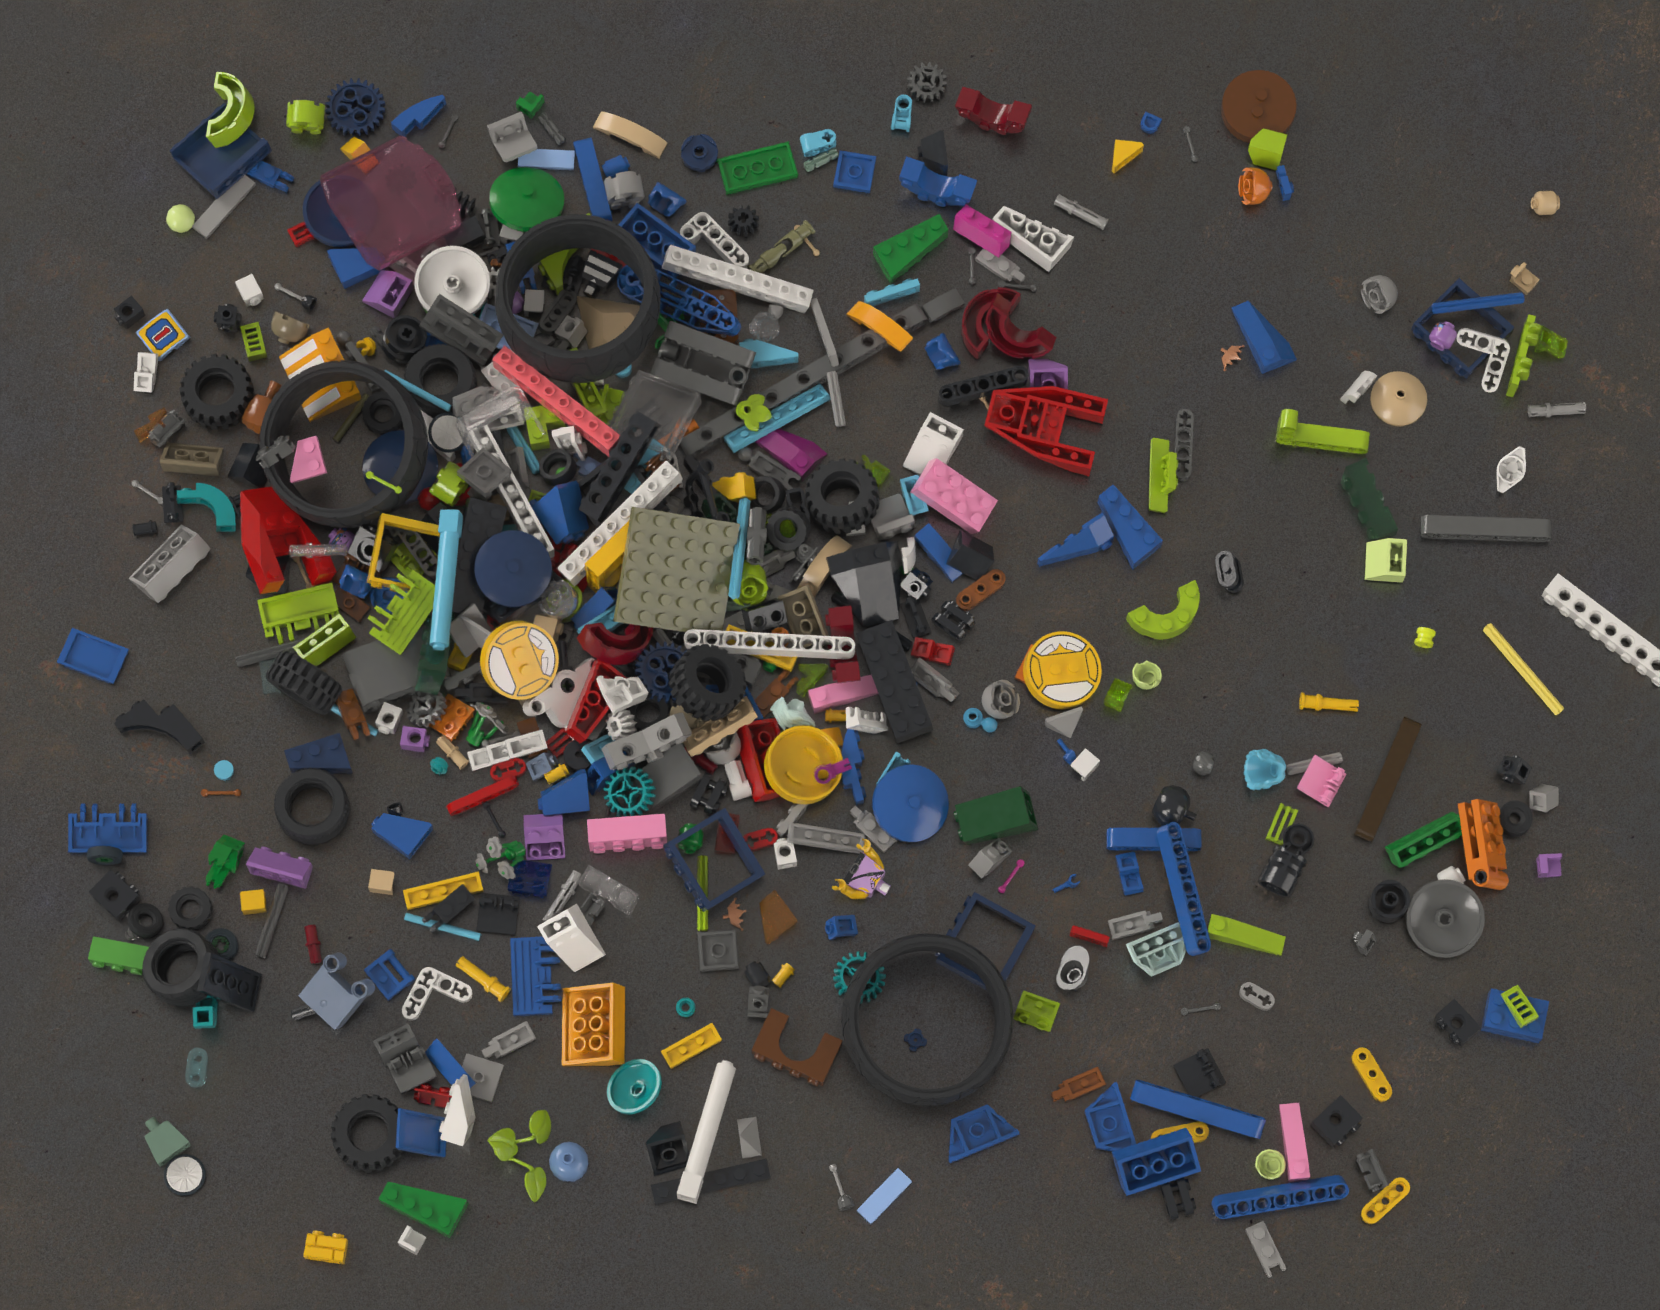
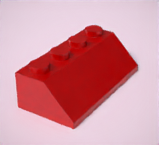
(755, 742)

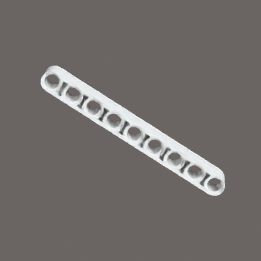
(779, 641)

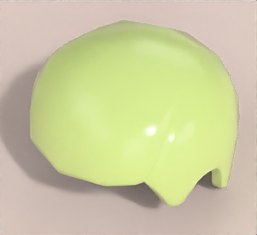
(180, 218)
(1146, 675)
(1270, 1164)

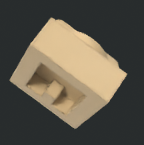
(1523, 278)

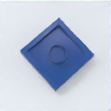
(854, 171)

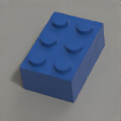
(1500, 1021)

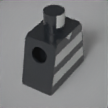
(599, 273)

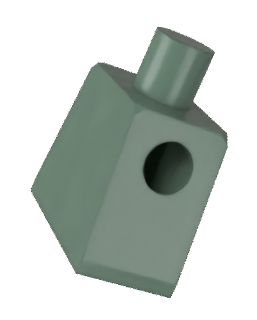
(164, 1141)

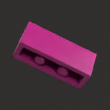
(982, 230)

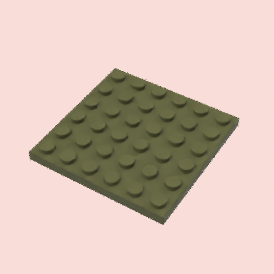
(675, 571)

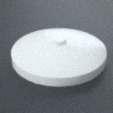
(456, 276)

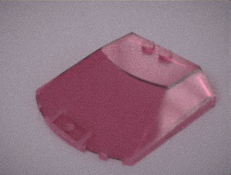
(392, 201)

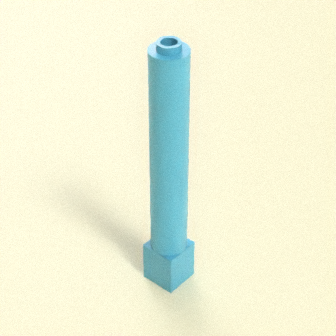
(450, 531)

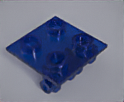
(530, 878)

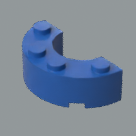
(936, 187)

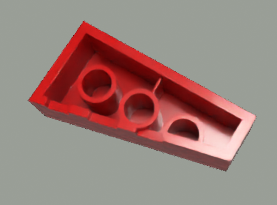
(591, 703)

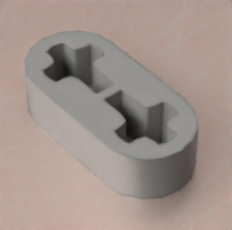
(1255, 1001)

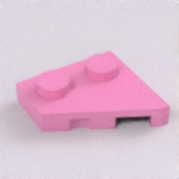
(307, 460)

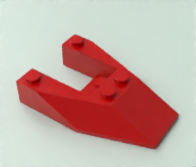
(1035, 419)
(268, 532)

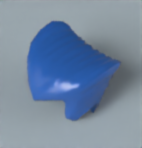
(665, 200)
(941, 352)
(355, 581)

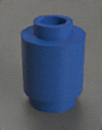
(615, 166)

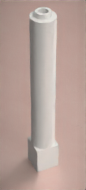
(692, 1177)

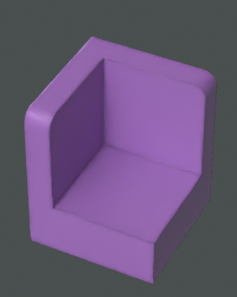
(1549, 865)

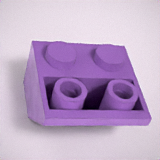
(389, 292)
(544, 836)

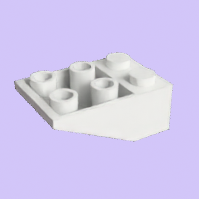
(935, 440)
(572, 938)
(460, 1113)

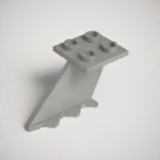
(470, 630)

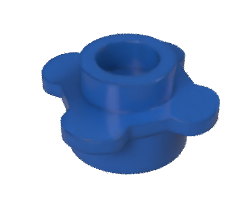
(910, 1039)

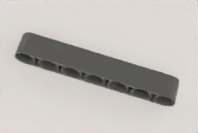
(1486, 528)

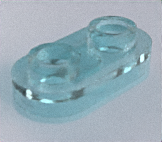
(196, 1068)

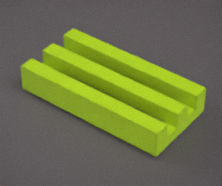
(1287, 809)

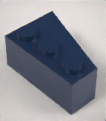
(322, 754)

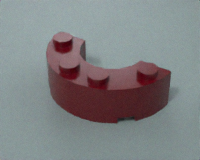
(992, 115)
(974, 314)
(1011, 339)
(841, 625)
(612, 647)

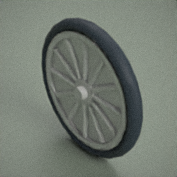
(444, 434)
(184, 1174)

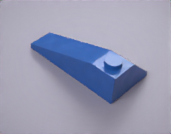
(1265, 342)
(1091, 538)

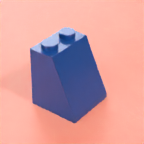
(561, 513)

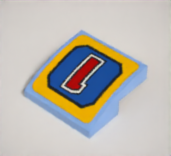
(163, 334)

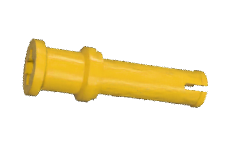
(1319, 702)
(490, 984)

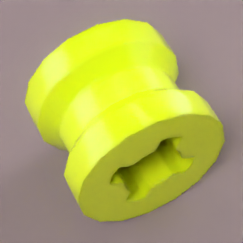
(1424, 637)

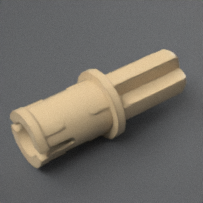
(452, 752)

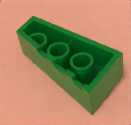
(909, 247)
(429, 1208)

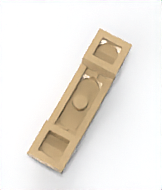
(631, 132)

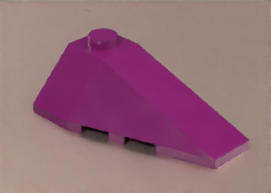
(792, 451)

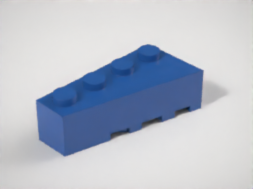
(1129, 527)

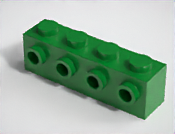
(1425, 840)

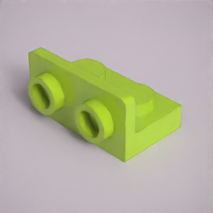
(611, 398)
(1036, 1011)

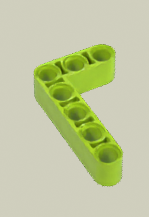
(1319, 437)

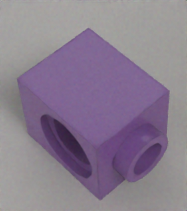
(408, 733)

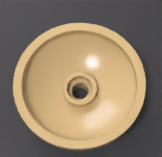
(1397, 409)

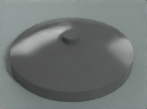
(1445, 918)

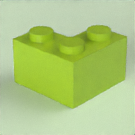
(549, 421)

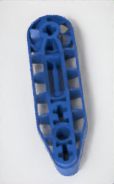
(687, 305)

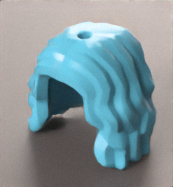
(1263, 769)

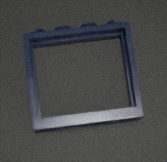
(1488, 314)
(738, 842)
(960, 919)

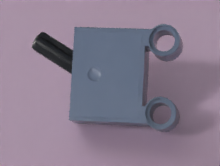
(331, 994)

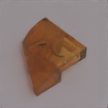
(775, 916)

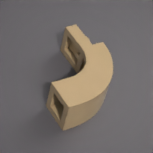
(818, 569)

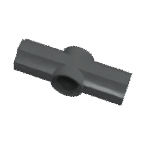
(756, 536)

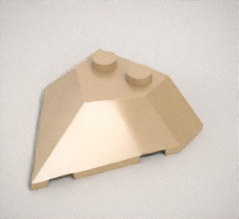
(605, 319)

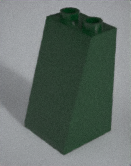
(996, 816)

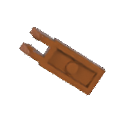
(773, 692)
(352, 713)

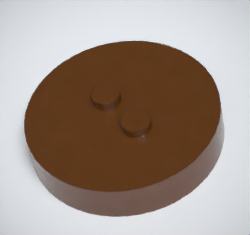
(1258, 102)

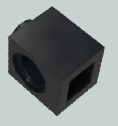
(129, 304)

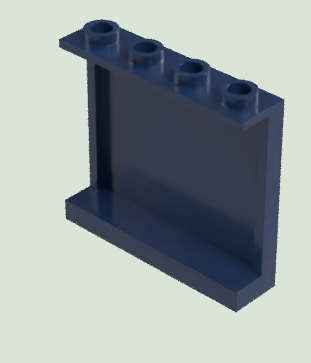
(222, 166)

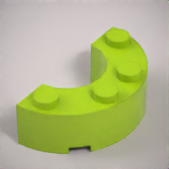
(236, 116)
(1169, 624)

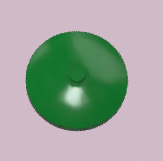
(525, 198)

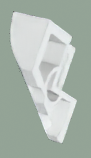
(1359, 387)
(622, 692)

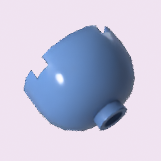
(568, 1161)

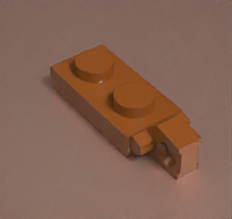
(1079, 1085)

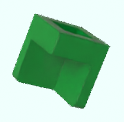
(530, 104)

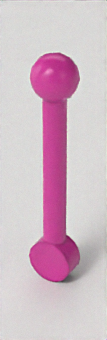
(1020, 863)

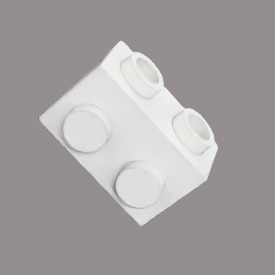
(570, 440)

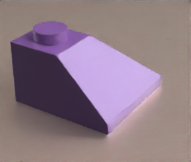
(1047, 373)

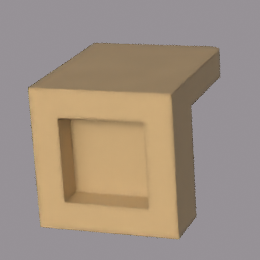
(381, 882)

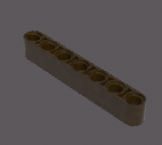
(1388, 779)

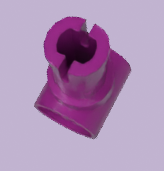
(833, 770)

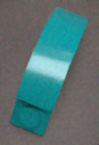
(215, 500)
(205, 1013)

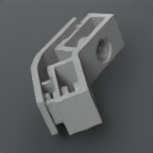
(647, 743)

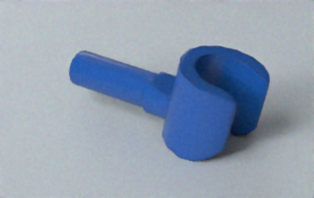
(1070, 755)
(1068, 883)

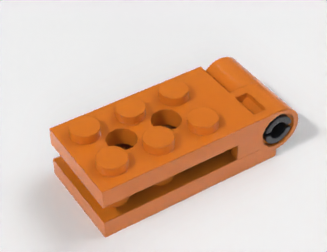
(1483, 843)

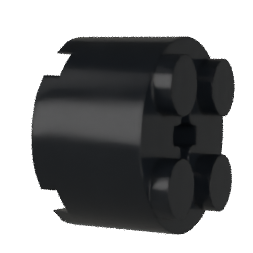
(1383, 910)

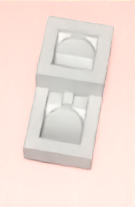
(146, 372)
(908, 555)

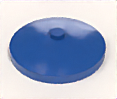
(910, 803)

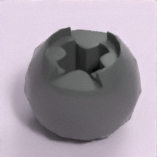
(1203, 763)

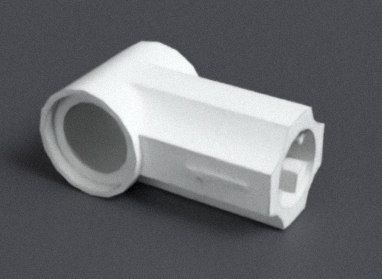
(738, 784)

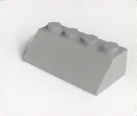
(170, 563)

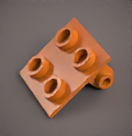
(456, 716)

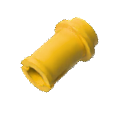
(835, 715)
(556, 774)
(784, 973)

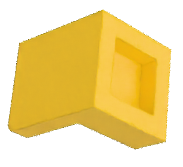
(253, 902)

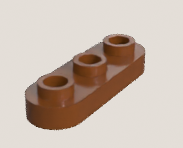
(975, 597)

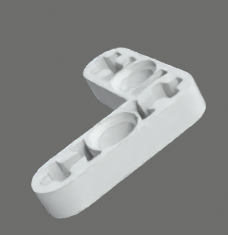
(1490, 349)
(434, 984)

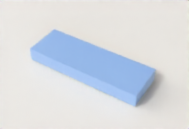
(548, 159)
(884, 1196)

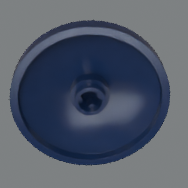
(321, 219)
(385, 457)
(513, 569)

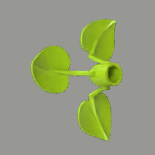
(505, 1148)

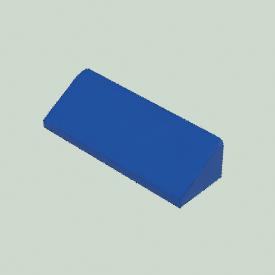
(446, 1063)

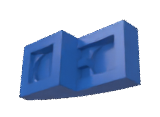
(1129, 873)

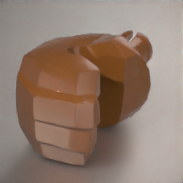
(257, 407)

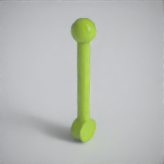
(370, 475)

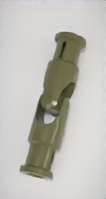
(770, 257)

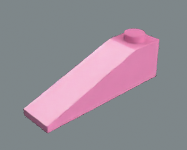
(839, 694)
(1294, 1143)

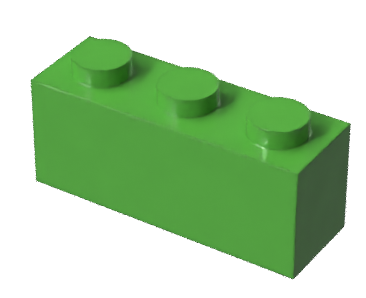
(117, 955)

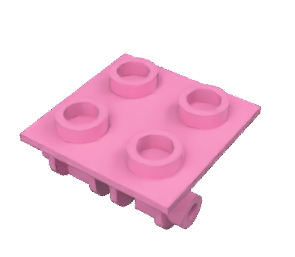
(1321, 780)

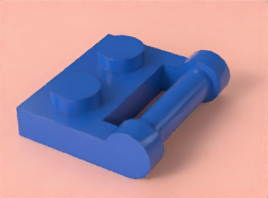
(384, 978)

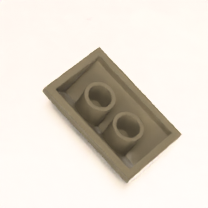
(192, 459)
(803, 613)

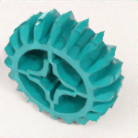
(628, 785)
(850, 971)

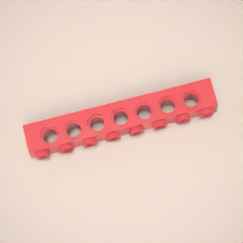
(555, 400)

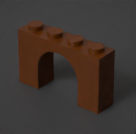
(814, 1068)

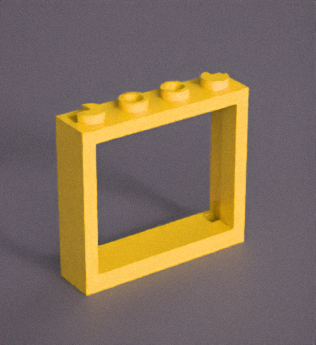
(399, 522)
(606, 564)

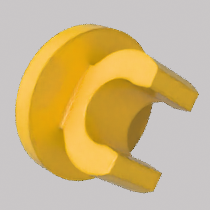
(368, 346)

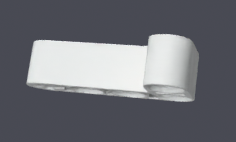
(717, 244)

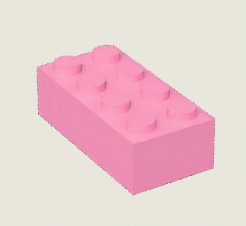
(954, 496)
(627, 832)

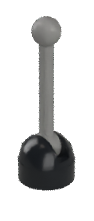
(308, 301)

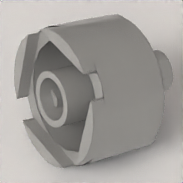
(624, 190)

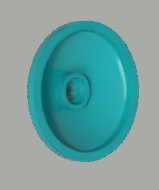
(627, 1083)

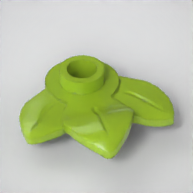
(756, 411)

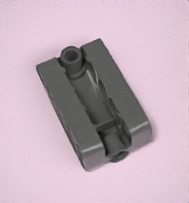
(702, 363)
(383, 674)

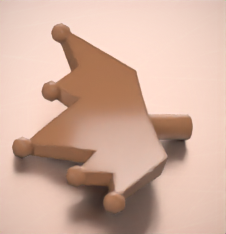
(1231, 354)
(734, 914)

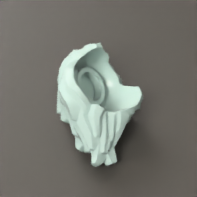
(791, 714)

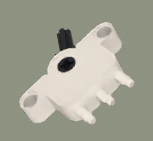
(560, 701)

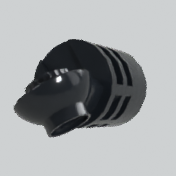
(1287, 861)

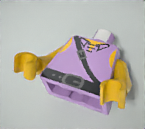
(864, 875)

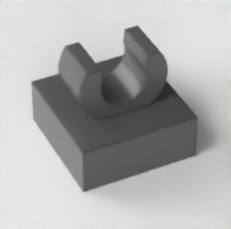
(1364, 941)

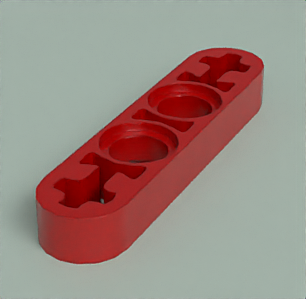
(482, 795)

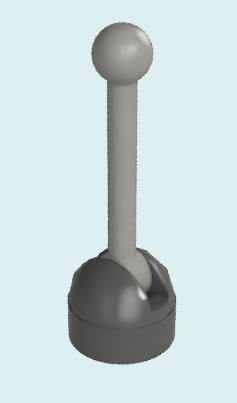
(845, 1201)

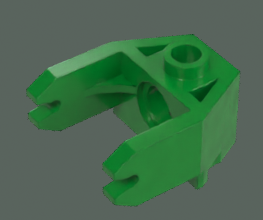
(226, 858)

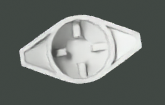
(1511, 469)

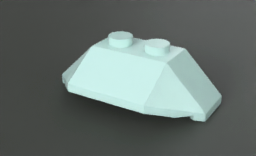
(1158, 950)

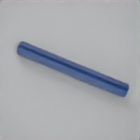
(1477, 303)

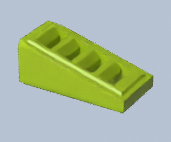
(258, 354)
(1513, 1009)

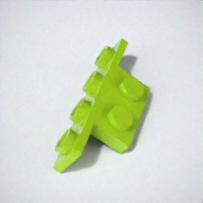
(1162, 474)

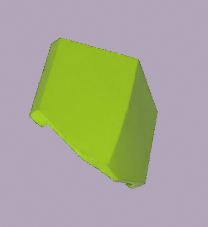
(1267, 148)

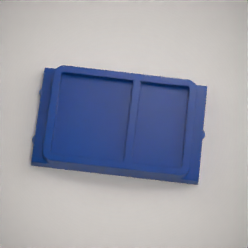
(92, 656)
(420, 1133)

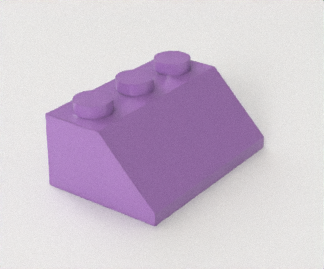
(280, 867)

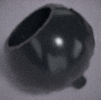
(1172, 806)

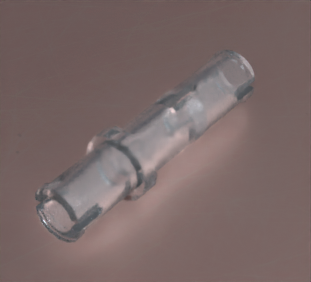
(310, 550)

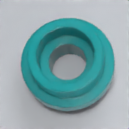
(439, 765)
(685, 1001)

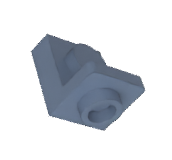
(541, 765)

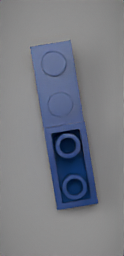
(855, 756)

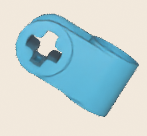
(902, 116)
(816, 142)

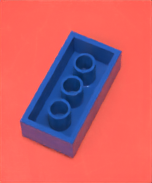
(654, 235)
(1156, 1161)

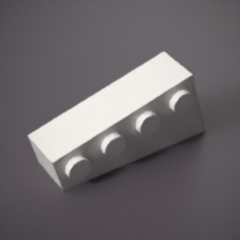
(1033, 239)

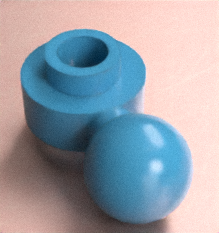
(989, 724)

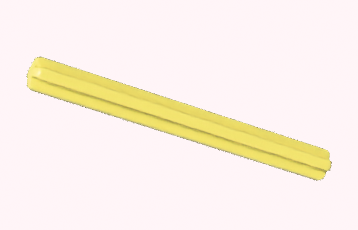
(1523, 669)

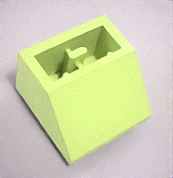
(1386, 560)

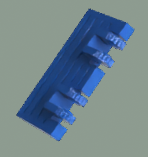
(107, 832)
(530, 978)

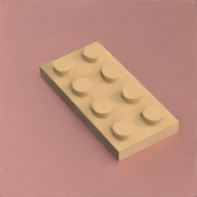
(713, 731)

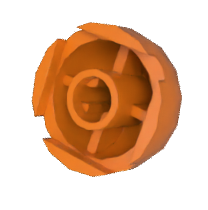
(1254, 186)

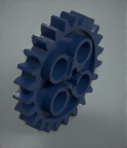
(348, 121)
(649, 675)

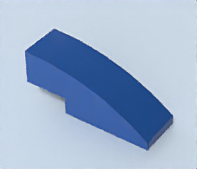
(418, 115)
(936, 550)

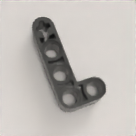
(416, 547)

